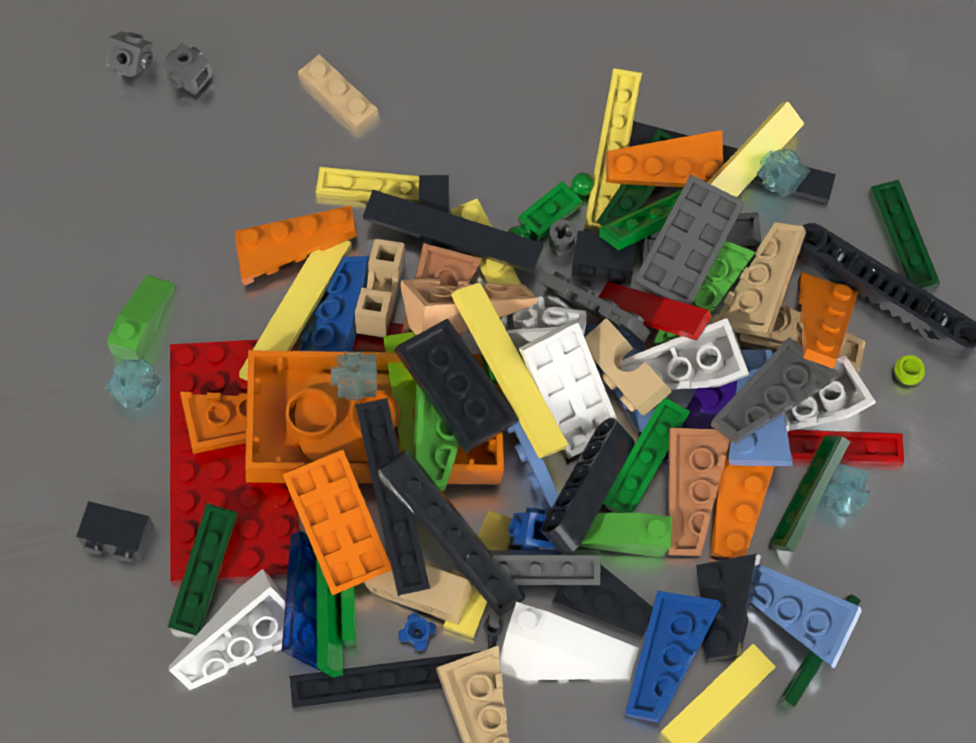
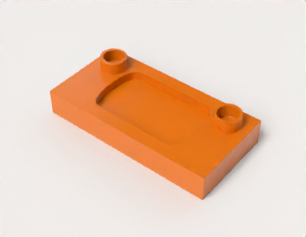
(300, 419)

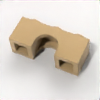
(379, 297)
(640, 387)

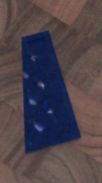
(300, 612)

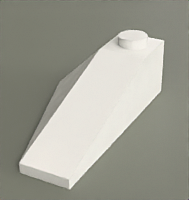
(531, 324)
(695, 364)
(834, 402)
(236, 634)
(558, 649)

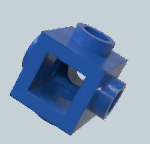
(526, 530)

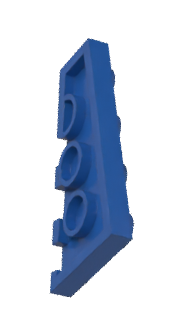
(335, 318)
(670, 644)

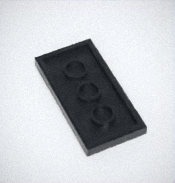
(456, 385)

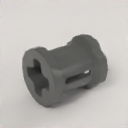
(565, 243)

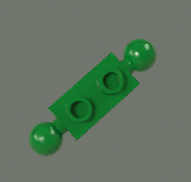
(553, 206)

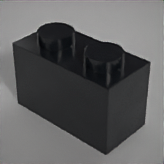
(600, 260)
(114, 532)

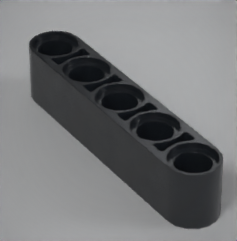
(587, 486)

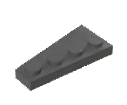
(772, 391)

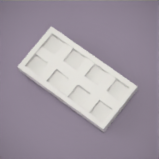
(569, 384)

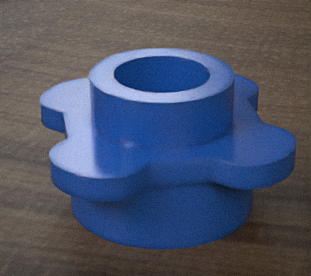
(416, 622)

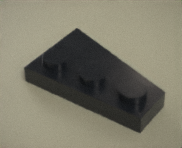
(732, 585)
(608, 604)

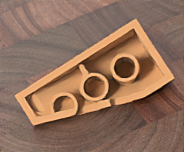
(431, 303)

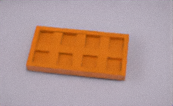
(337, 521)

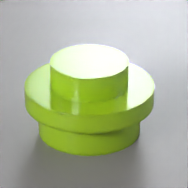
(909, 370)

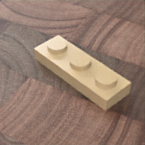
(338, 93)

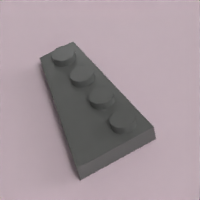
(585, 299)

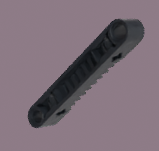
(889, 290)

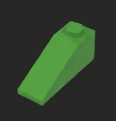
(140, 319)
(630, 533)

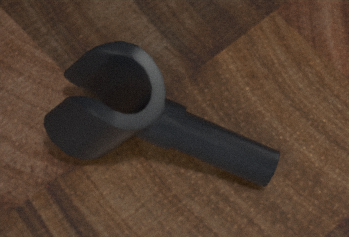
(493, 632)

